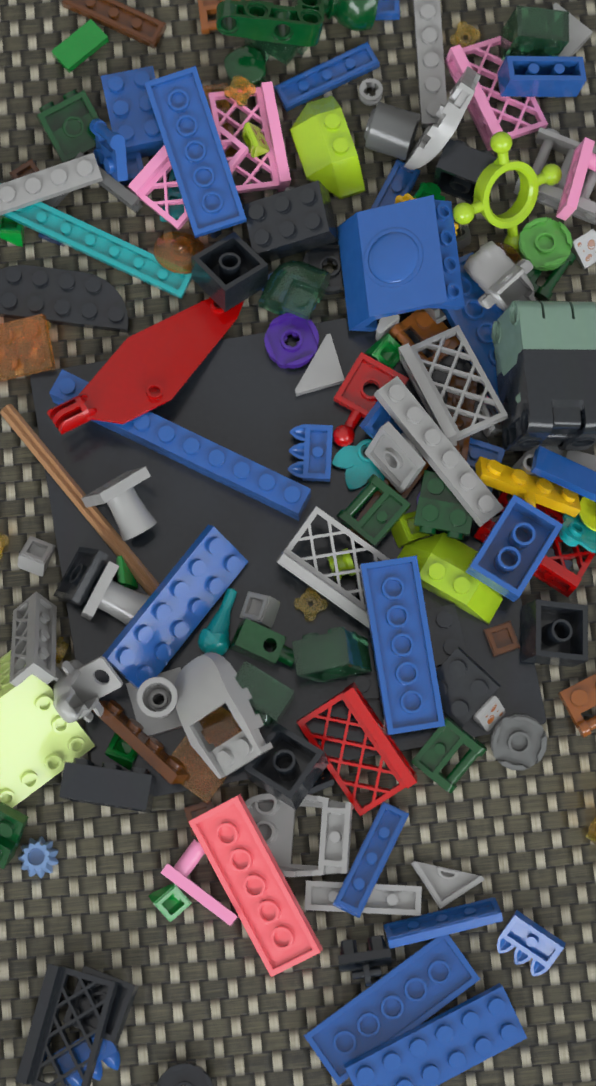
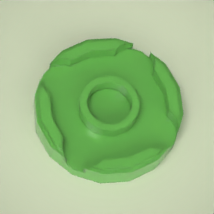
(545, 243)

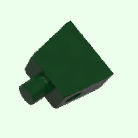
(249, 642)

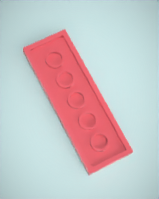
(255, 885)

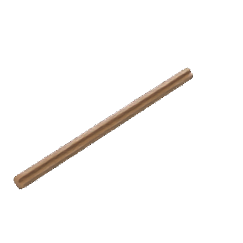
(75, 494)

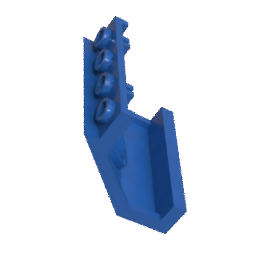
(399, 261)

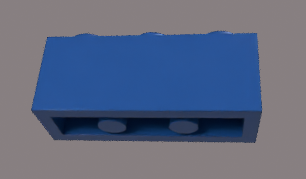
(541, 76)

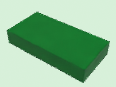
(80, 46)

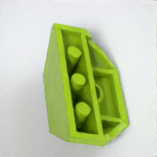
(327, 148)
(442, 572)

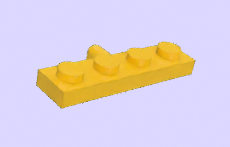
(528, 487)

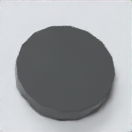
(518, 741)

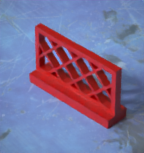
(549, 571)
(377, 734)

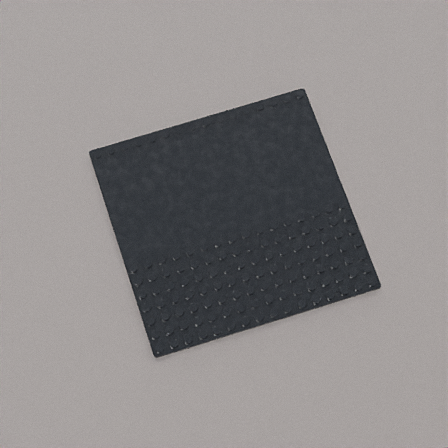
(250, 408)

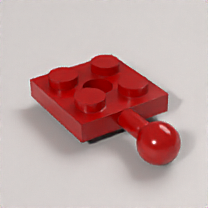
(353, 397)

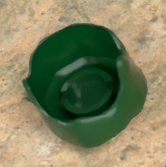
(247, 63)

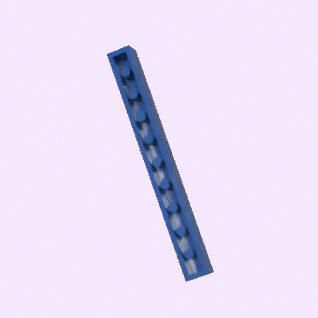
(200, 454)

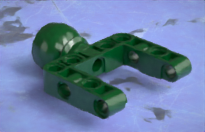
(291, 25)

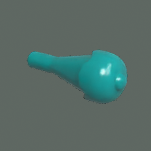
(216, 635)

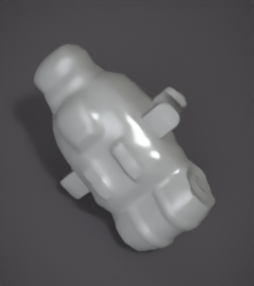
(499, 277)
(78, 689)

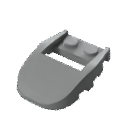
(450, 115)
(203, 688)
(277, 824)

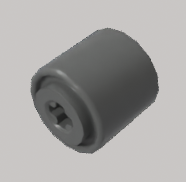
(391, 130)

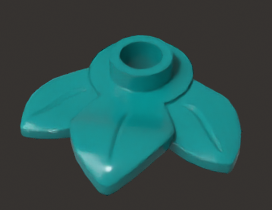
(356, 464)
(576, 532)

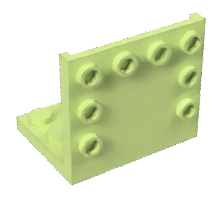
(32, 737)

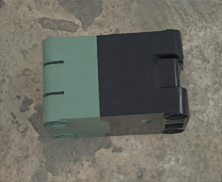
(547, 374)

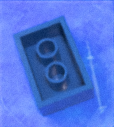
(131, 110)
(514, 548)

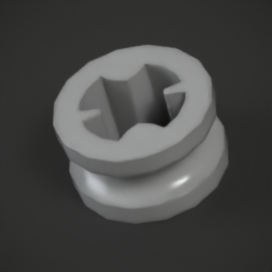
(367, 99)

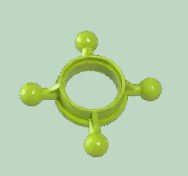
(529, 185)

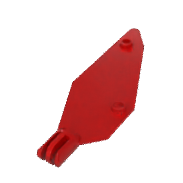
(148, 367)

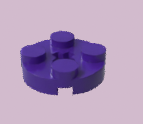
(285, 355)

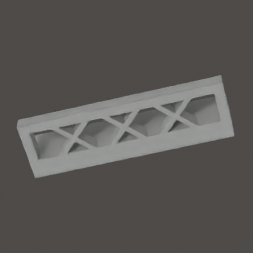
(33, 640)

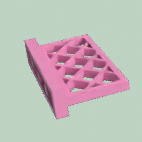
(479, 106)
(272, 133)
(160, 166)

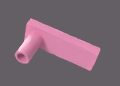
(582, 159)
(179, 876)

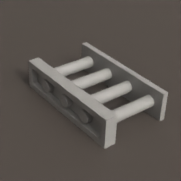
(551, 195)

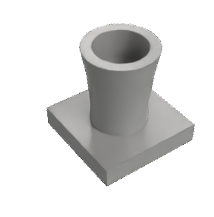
(395, 457)
(124, 502)
(113, 598)
(153, 717)

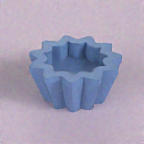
(38, 857)

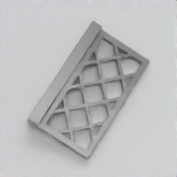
(428, 389)
(320, 581)

